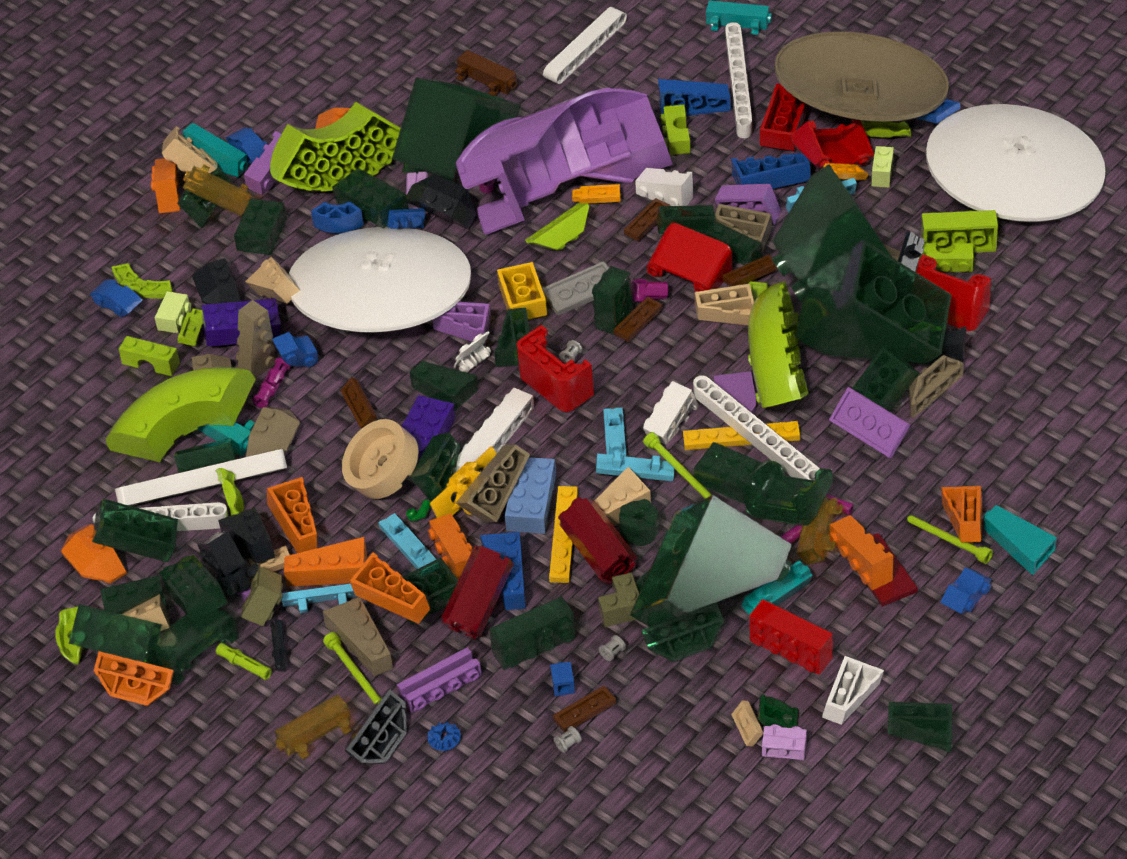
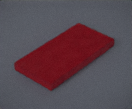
(900, 586)

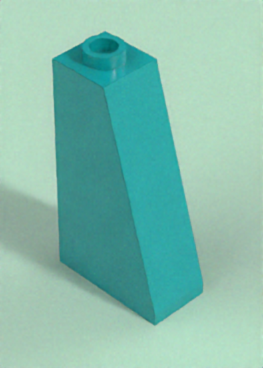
(229, 158)
(1020, 538)

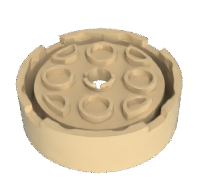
(370, 449)

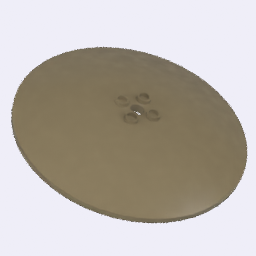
(861, 76)

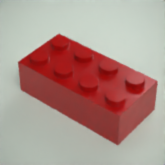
(782, 119)
(791, 637)

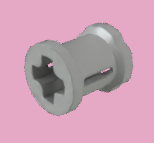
(570, 351)
(612, 648)
(567, 739)

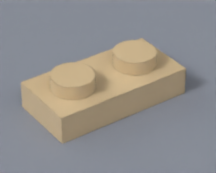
(275, 563)
(747, 723)

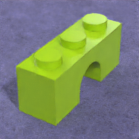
(675, 129)
(956, 261)
(162, 357)

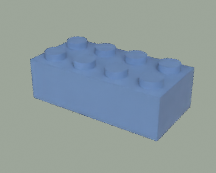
(531, 497)

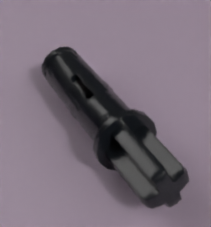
(279, 652)

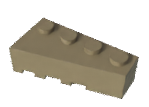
(493, 486)
(359, 634)

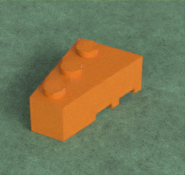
(165, 184)
(964, 511)

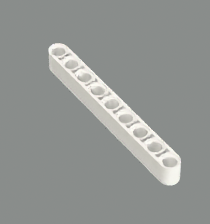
(738, 80)
(750, 427)
(200, 478)

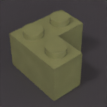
(264, 594)
(617, 606)

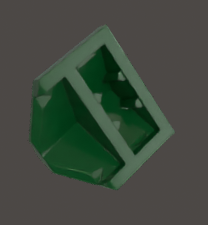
(776, 713)

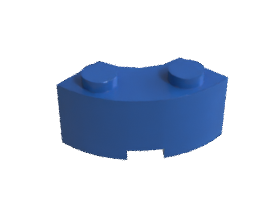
(247, 142)
(337, 217)
(115, 297)
(296, 350)
(966, 590)

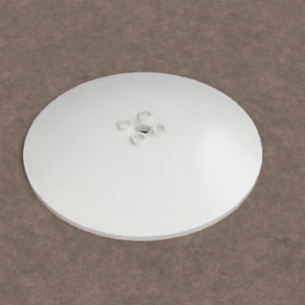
(980, 163)
(380, 279)

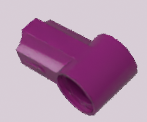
(642, 289)

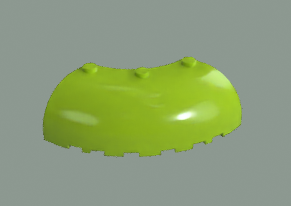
(328, 154)
(774, 348)
(179, 408)

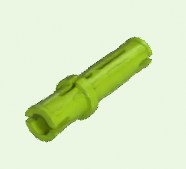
(237, 658)

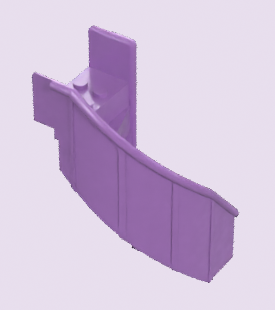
(593, 136)

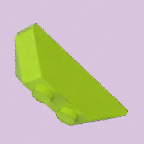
(562, 229)

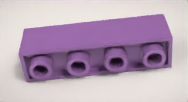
(439, 680)

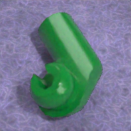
(415, 515)

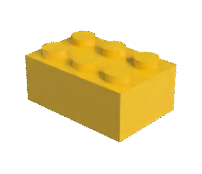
(522, 289)

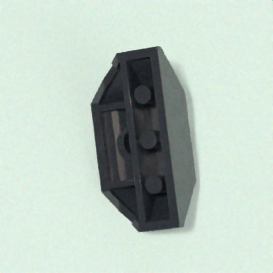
(443, 200)
(216, 283)
(379, 731)

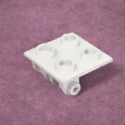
(473, 353)

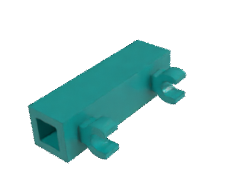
(746, 15)
(238, 433)
(777, 592)

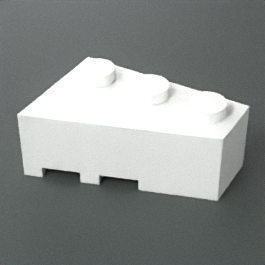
(666, 186)
(670, 412)
(850, 689)

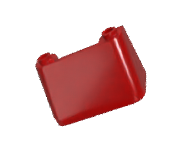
(833, 145)
(691, 257)
(968, 299)

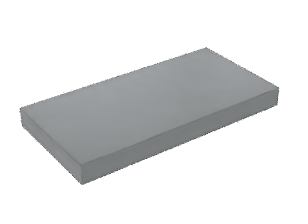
(574, 290)

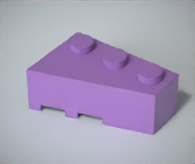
(258, 174)
(752, 197)
(465, 320)

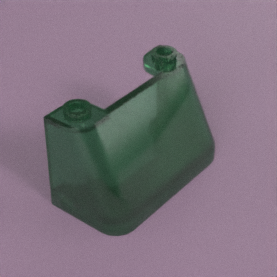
(784, 498)
(188, 639)

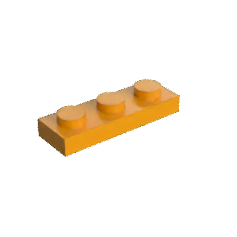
(848, 171)

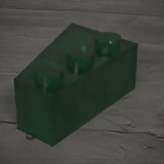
(514, 328)
(443, 383)
(131, 594)
(922, 723)

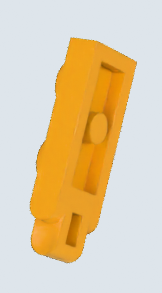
(597, 194)

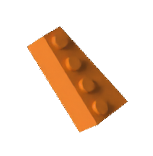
(292, 511)
(450, 543)
(862, 552)
(326, 564)
(388, 589)

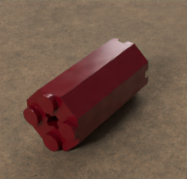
(597, 539)
(476, 592)

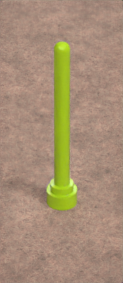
(652, 441)
(982, 553)
(333, 642)

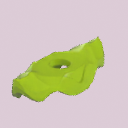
(886, 129)
(231, 492)
(62, 635)

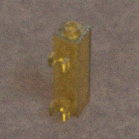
(217, 190)
(815, 537)
(312, 726)

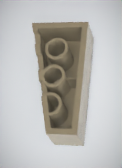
(255, 339)

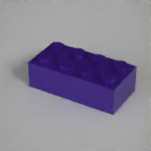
(221, 321)
(427, 419)

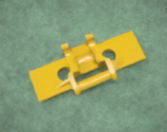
(459, 484)

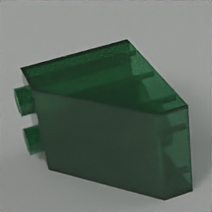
(442, 123)
(820, 229)
(873, 303)
(709, 558)

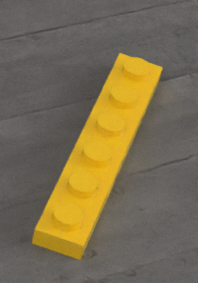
(729, 437)
(562, 545)

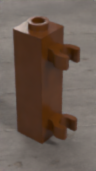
(487, 72)

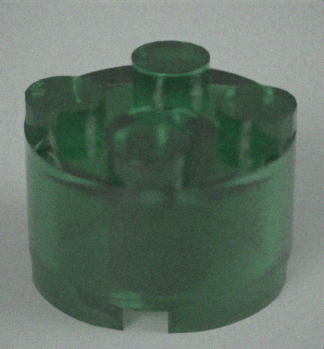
(639, 522)

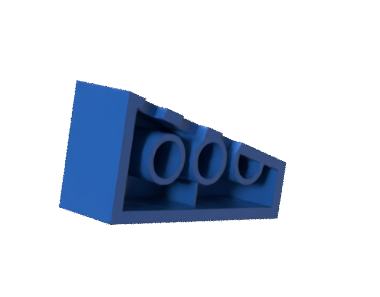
(695, 96)
(771, 170)
(509, 546)

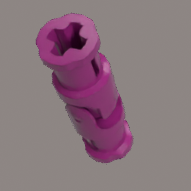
(270, 383)

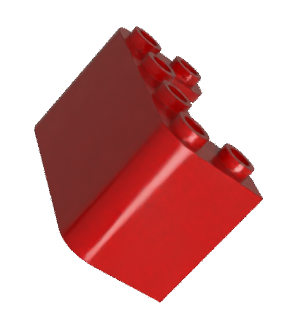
(559, 383)

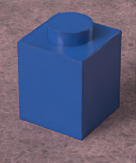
(562, 678)

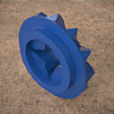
(449, 741)

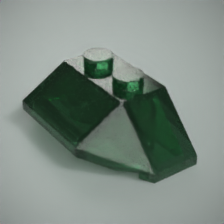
(685, 633)

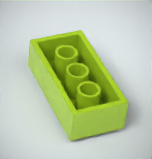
(961, 227)

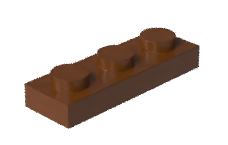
(644, 221)
(750, 271)
(638, 319)
(358, 402)
(584, 709)

